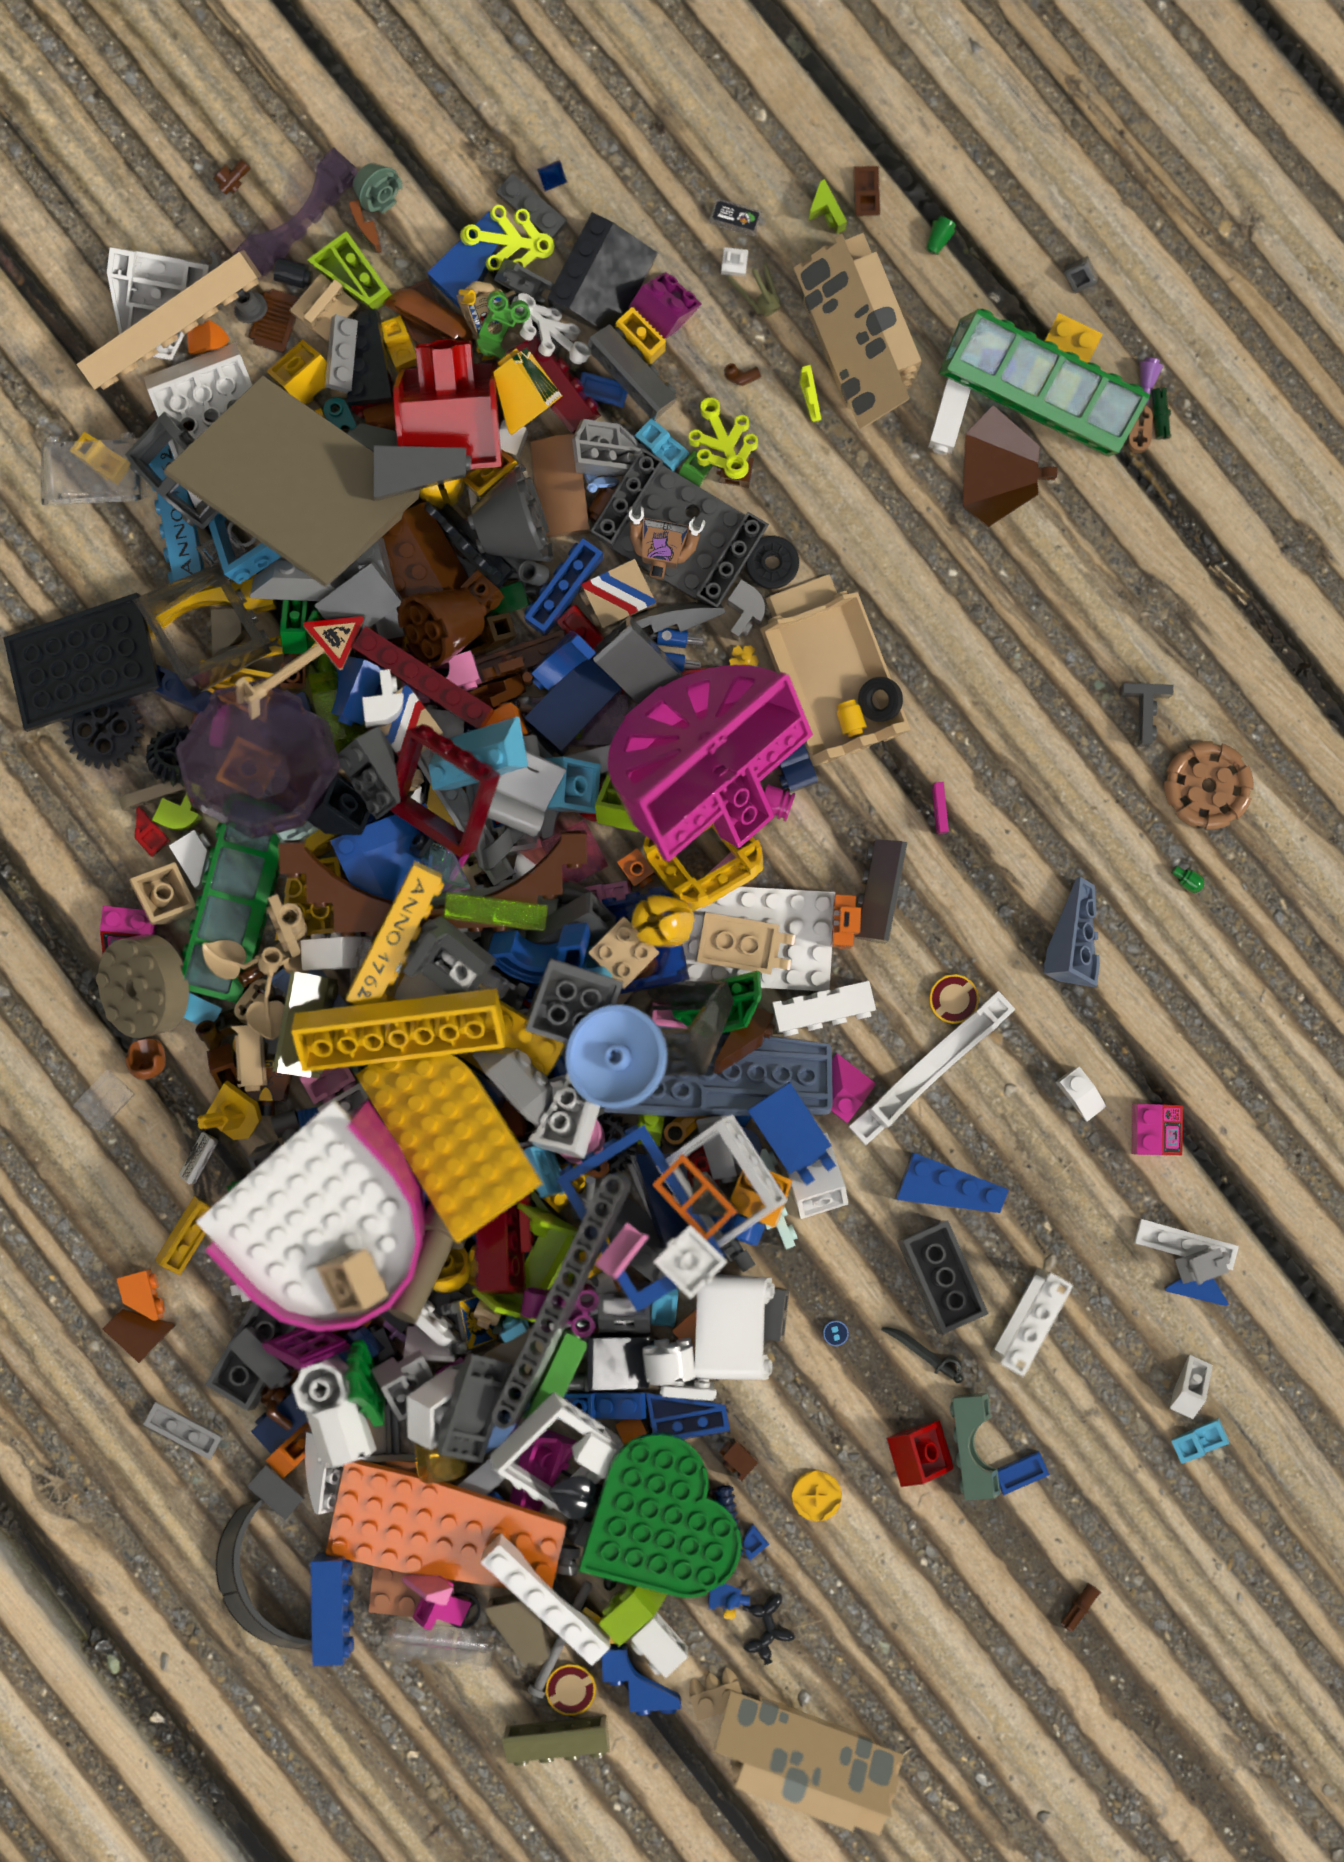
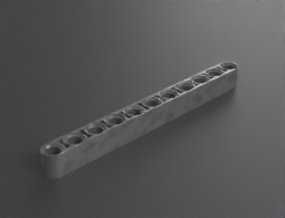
(551, 1308)

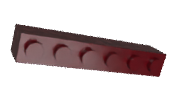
(423, 678)

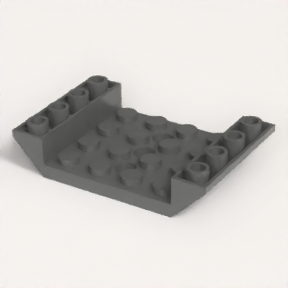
(665, 496)

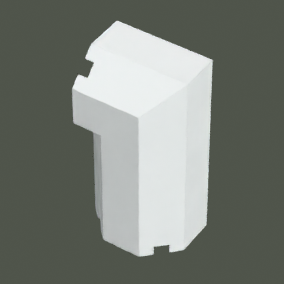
(334, 1422)

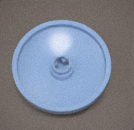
(616, 1057)

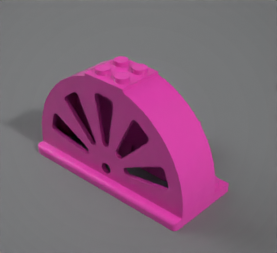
(700, 752)

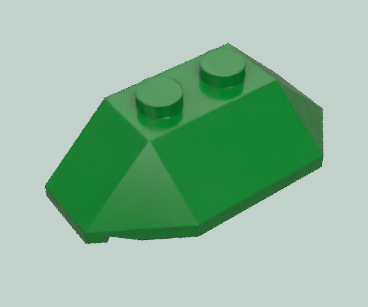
(746, 996)

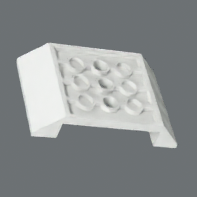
(197, 388)

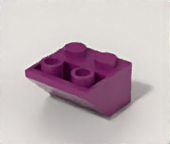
(665, 304)

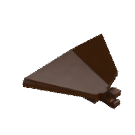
(1000, 468)

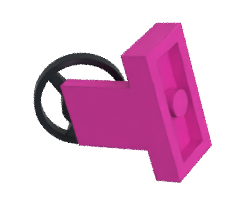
(453, 1612)

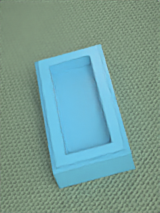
(664, 1310)

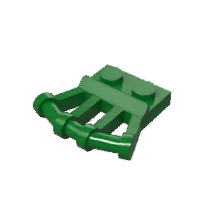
(363, 1384)

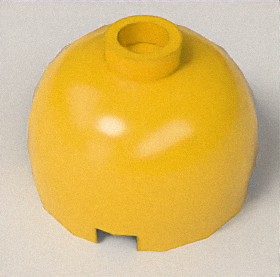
(454, 1272)

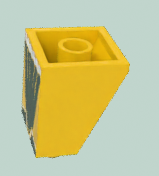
(523, 389)

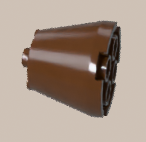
(440, 623)

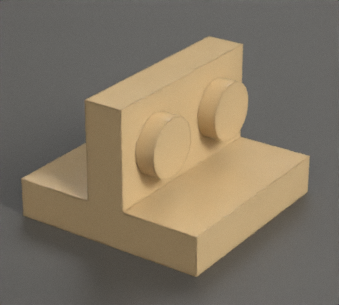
(322, 302)

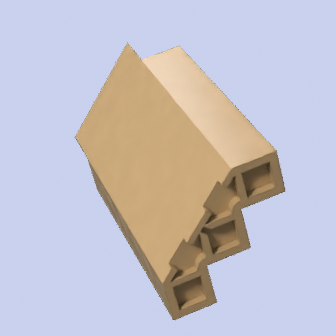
(829, 655)

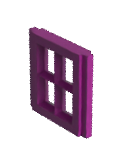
(277, 1346)

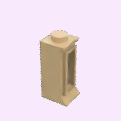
(250, 1058)

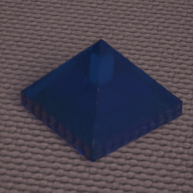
(552, 175)

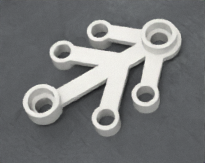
(551, 326)

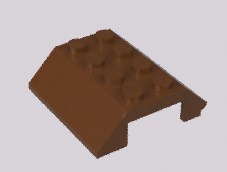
(422, 555)

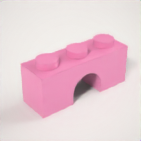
(462, 672)

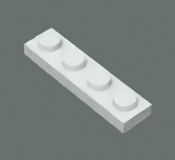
(1179, 1241)

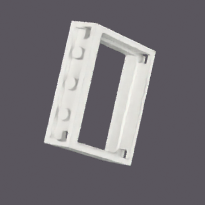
(750, 1164)
(1030, 1321)
(530, 1429)

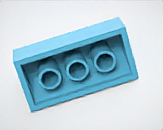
(497, 745)

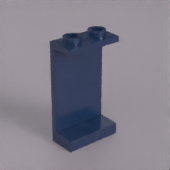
(572, 705)

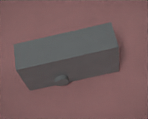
(942, 1277)
(231, 1375)

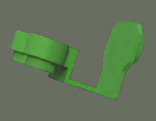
(489, 343)

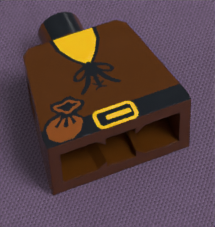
(275, 1090)

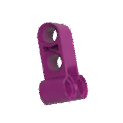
(535, 1297)

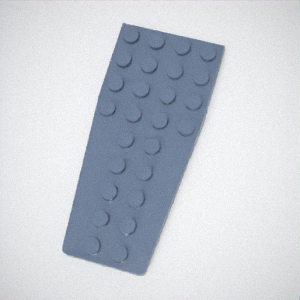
(746, 1082)

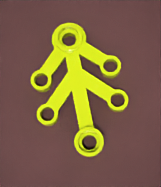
(512, 240)
(723, 442)

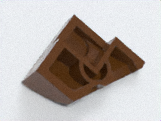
(500, 690)
(137, 1332)

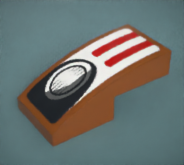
(367, 229)

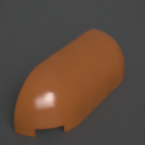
(429, 314)

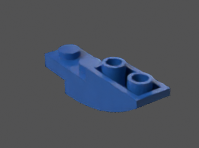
(609, 1404)

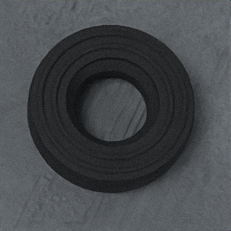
(895, 699)

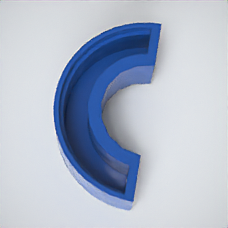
(529, 960)

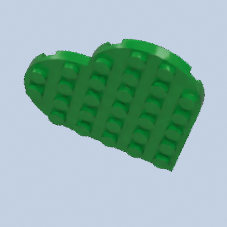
(659, 1524)

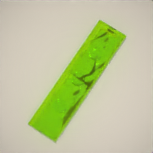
(495, 911)

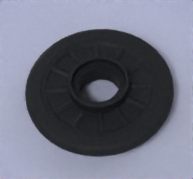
(780, 575)

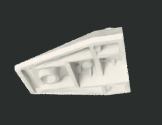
(144, 283)

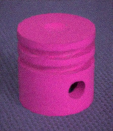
(779, 801)

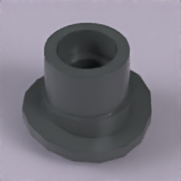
(249, 306)

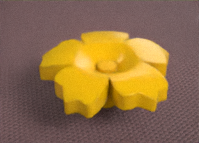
(744, 656)

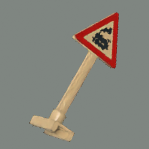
(332, 637)

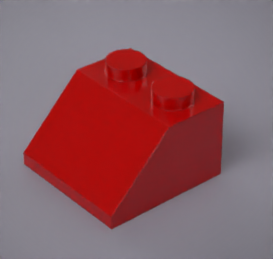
(920, 1454)

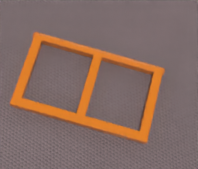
(682, 1209)

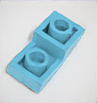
(201, 1010)

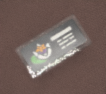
(735, 217)

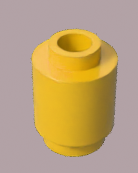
(851, 718)

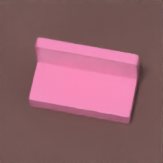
(621, 1251)

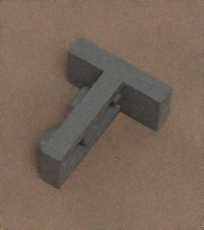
(1147, 707)

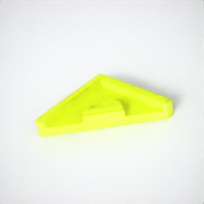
(808, 388)

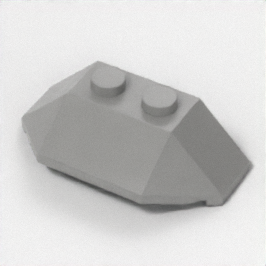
(604, 448)
(287, 582)
(517, 1080)

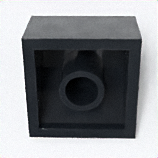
(340, 810)

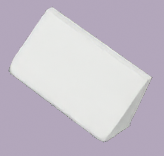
(594, 1454)

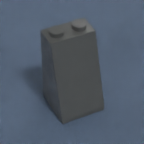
(635, 660)

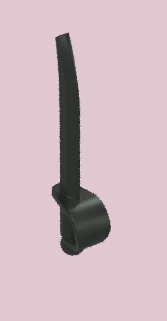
(927, 1355)

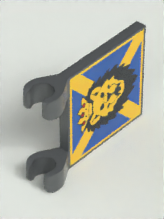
(471, 1334)

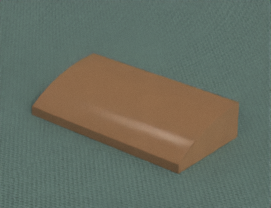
(559, 486)

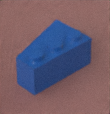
(686, 1417)

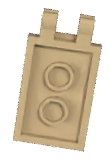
(742, 944)

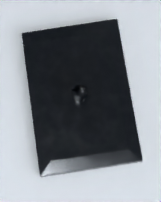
(82, 662)

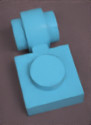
(513, 1328)

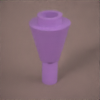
(1149, 373)

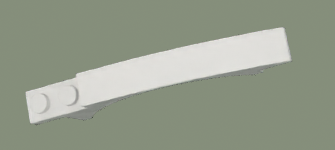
(931, 1067)

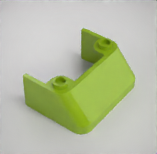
(542, 1262)

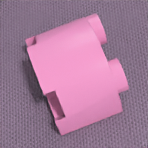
(329, 1084)

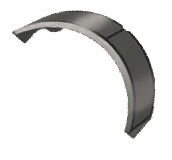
(233, 1586)

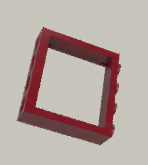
(424, 819)

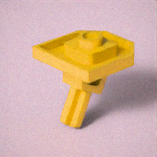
(232, 1113)

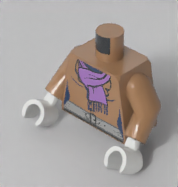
(662, 542)

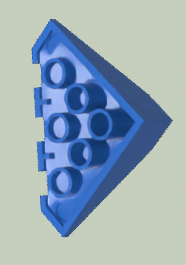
(379, 856)

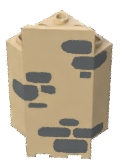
(859, 327)

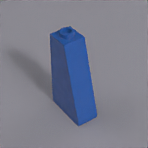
(465, 263)

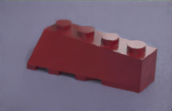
(574, 403)

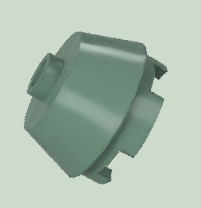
(377, 187)

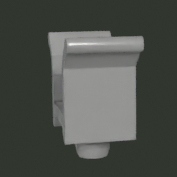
(1203, 1265)

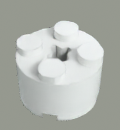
(669, 1361)

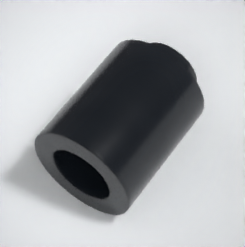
(292, 273)

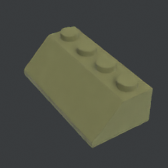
(304, 994)
(556, 1739)

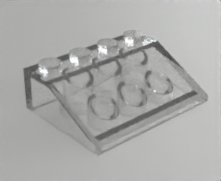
(442, 1644)

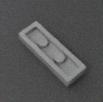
(341, 353)
(183, 1430)

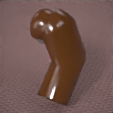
(740, 377)

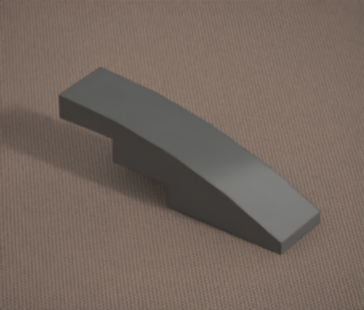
(682, 615)

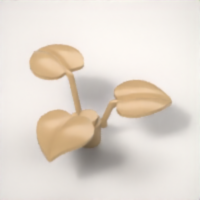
(225, 960)

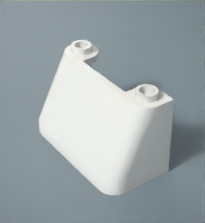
(732, 1328)

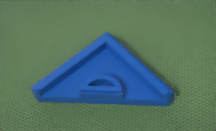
(1207, 1291)

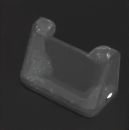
(89, 471)

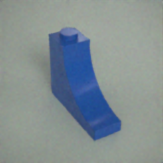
(561, 660)
(355, 680)

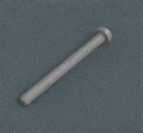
(537, 1688)

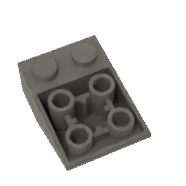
(372, 771)

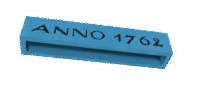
(179, 535)

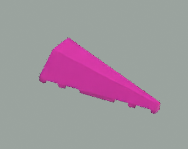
(544, 1460)

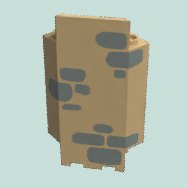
(808, 1763)

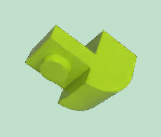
(176, 816)

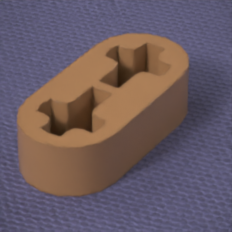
(1146, 432)

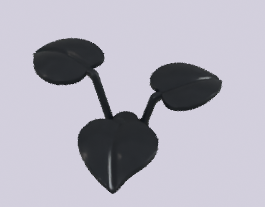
(575, 1496)

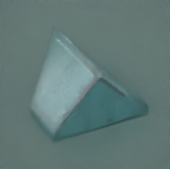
(445, 862)

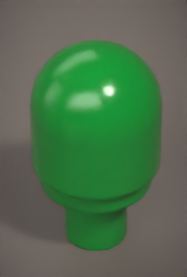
(1189, 879)

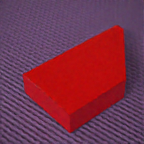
(149, 834)

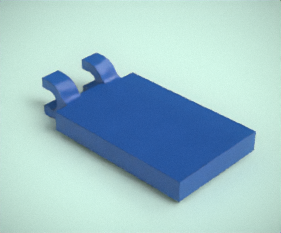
(792, 1132)

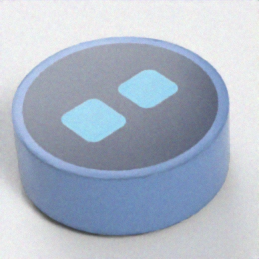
(835, 1333)

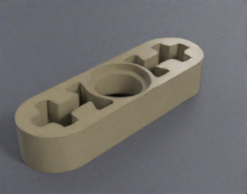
(150, 795)

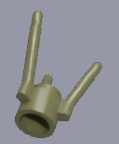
(767, 302)

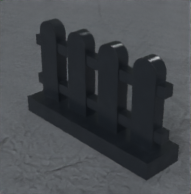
(464, 539)

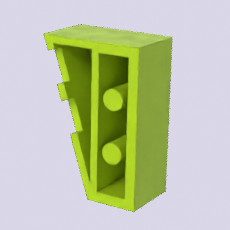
(347, 264)

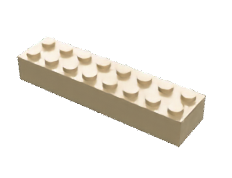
(170, 319)

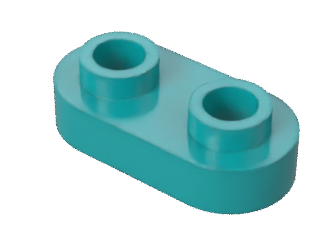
(342, 418)

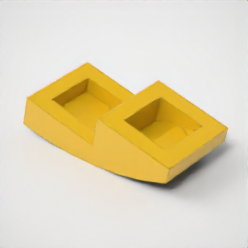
(399, 343)

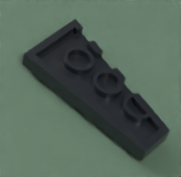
(370, 373)

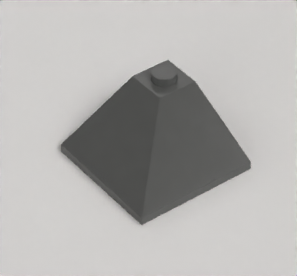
(566, 997)

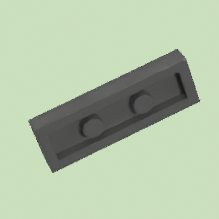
(542, 215)

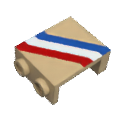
(617, 595)
(412, 715)

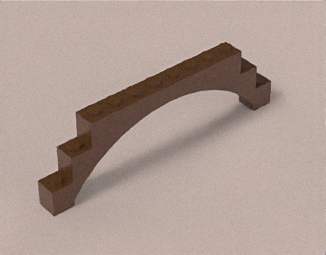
(364, 912)

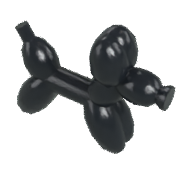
(779, 1633)

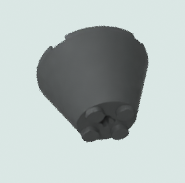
(512, 520)

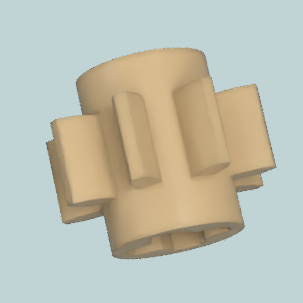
(486, 1316)

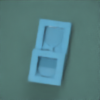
(661, 444)
(1200, 1440)

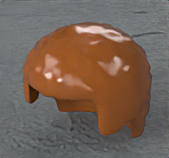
(145, 1058)

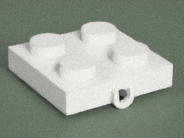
(690, 1262)
(693, 1389)

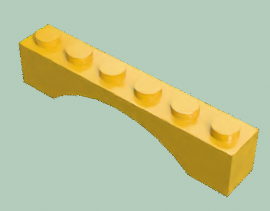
(215, 596)

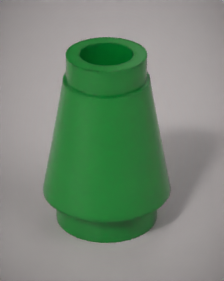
(940, 234)

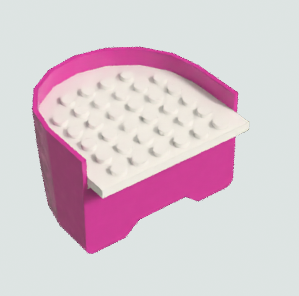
(316, 1198)

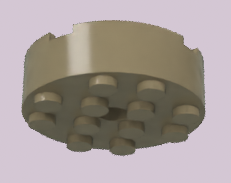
(142, 986)

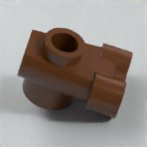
(229, 179)

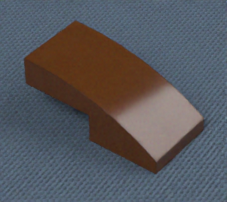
(866, 191)

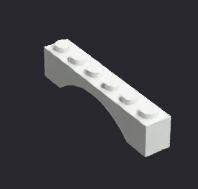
(574, 1627)

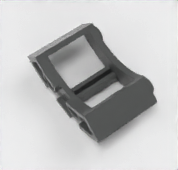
(145, 451)

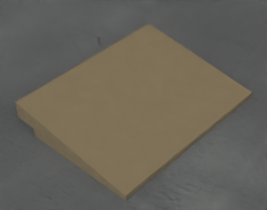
(290, 481)

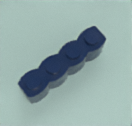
(797, 771)

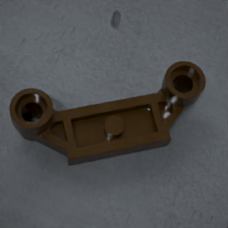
(213, 1032)

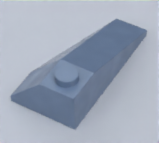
(1072, 947)

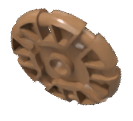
(1222, 779)

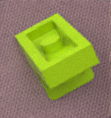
(825, 203)

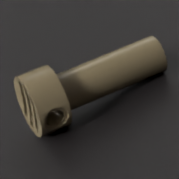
(431, 1259)

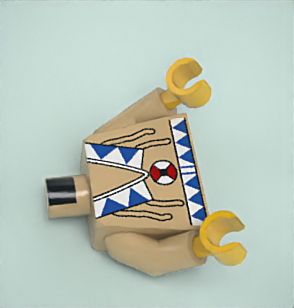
(475, 307)

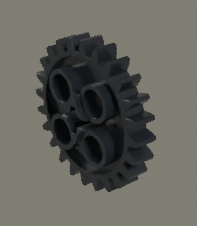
(121, 744)

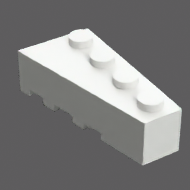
(567, 1123)

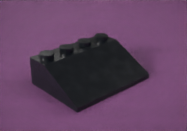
(601, 274)

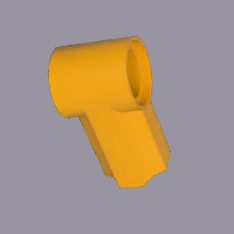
(685, 1124)

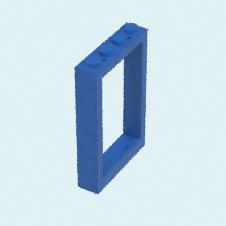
(664, 1285)

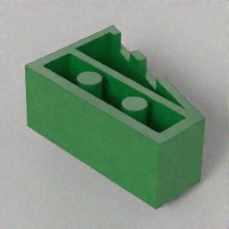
(293, 634)

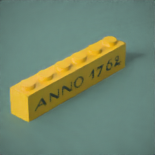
(395, 935)

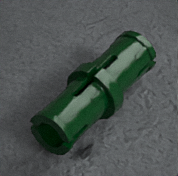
(1161, 413)

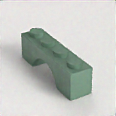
(978, 1478)

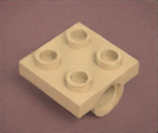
(290, 924)
(622, 952)

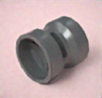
(567, 1562)

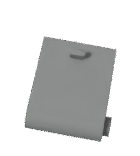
(525, 794)

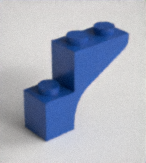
(644, 1693)

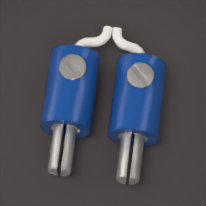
(674, 638)

